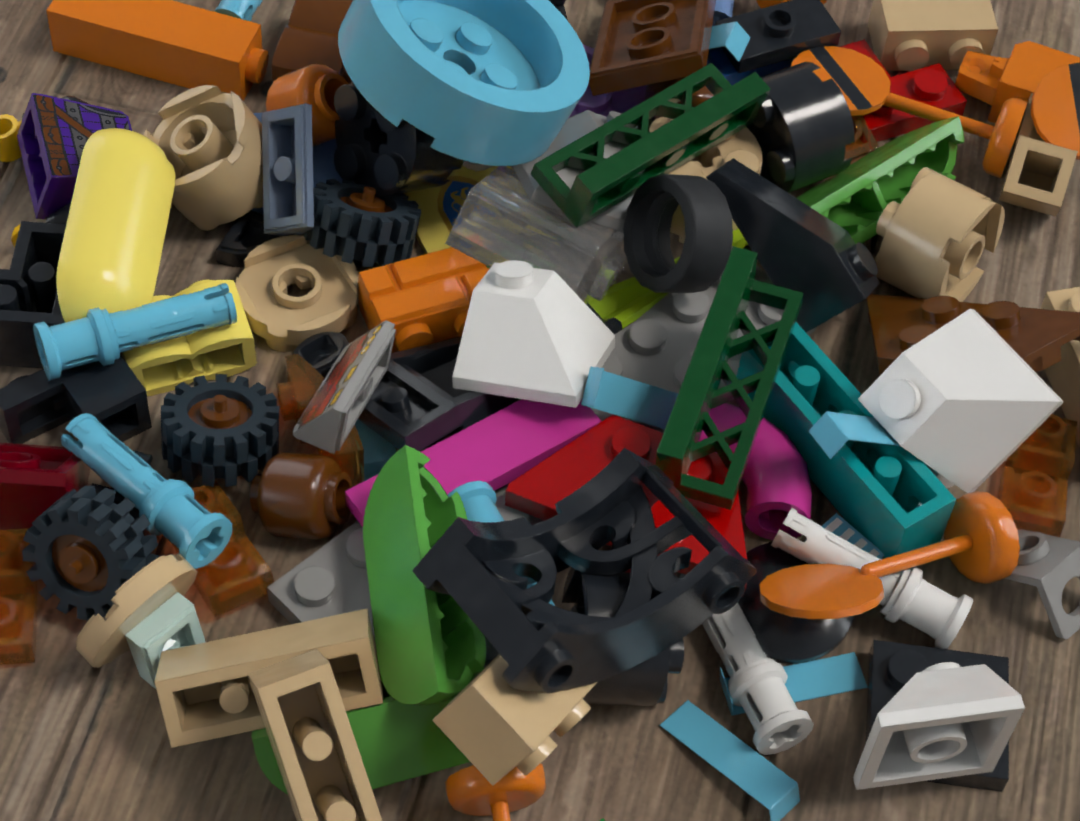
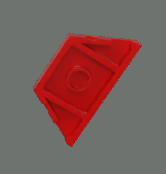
(591, 452)

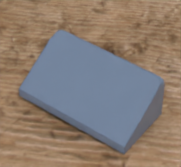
(288, 170)

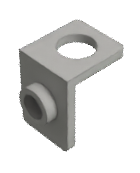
(1049, 565)

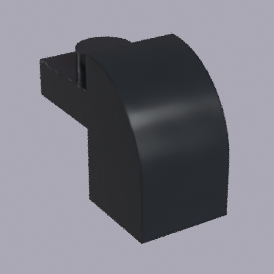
(108, 392)

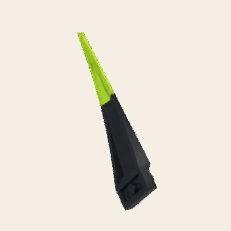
(417, 395)

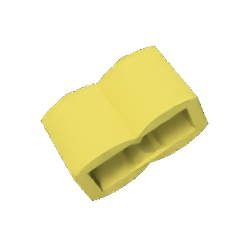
(205, 352)

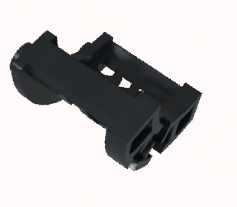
(558, 649)

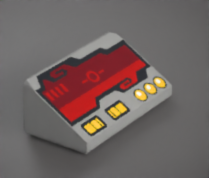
(346, 389)

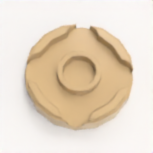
(134, 601)

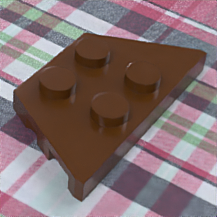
(1030, 332)

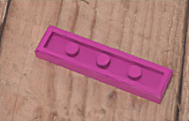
(495, 447)

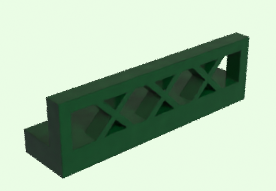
(649, 153)
(709, 365)

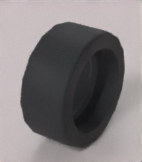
(706, 234)

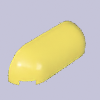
(115, 224)

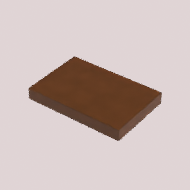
(650, 42)

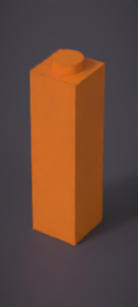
(162, 41)

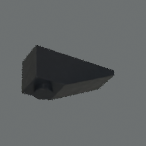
(797, 245)

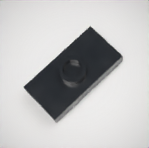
(783, 32)

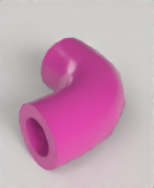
(773, 475)

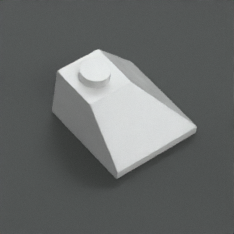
(529, 337)
(961, 400)
(940, 727)

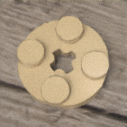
(288, 319)

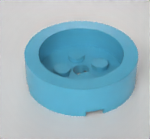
(470, 73)

